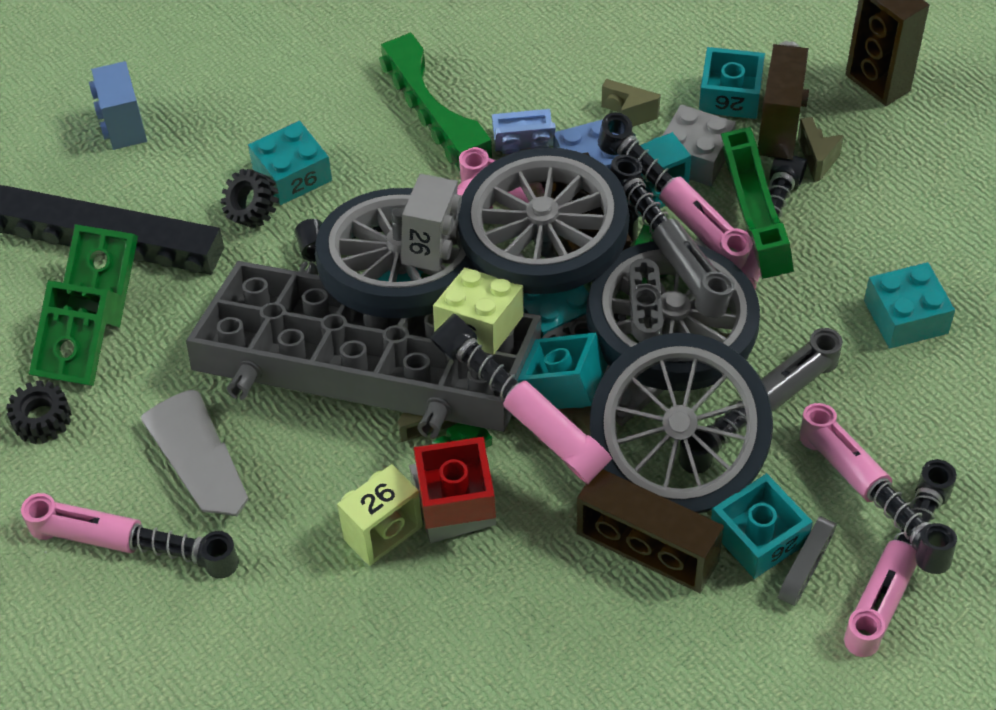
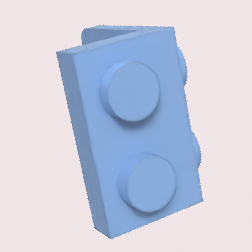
(522, 130)

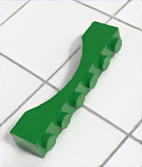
(406, 64)
(759, 214)

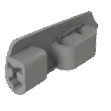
(196, 453)

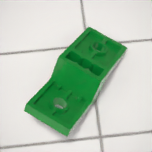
(83, 305)

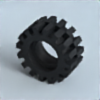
(237, 195)
(33, 398)

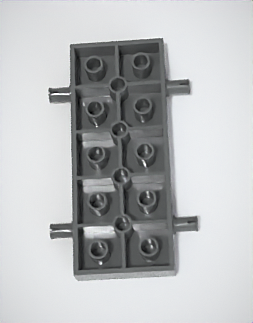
(295, 336)

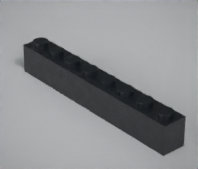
(159, 240)

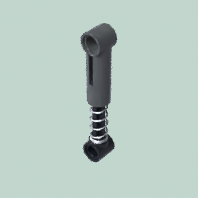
(710, 287)
(782, 383)

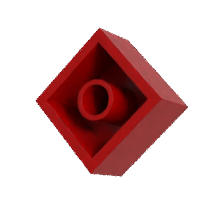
(455, 482)

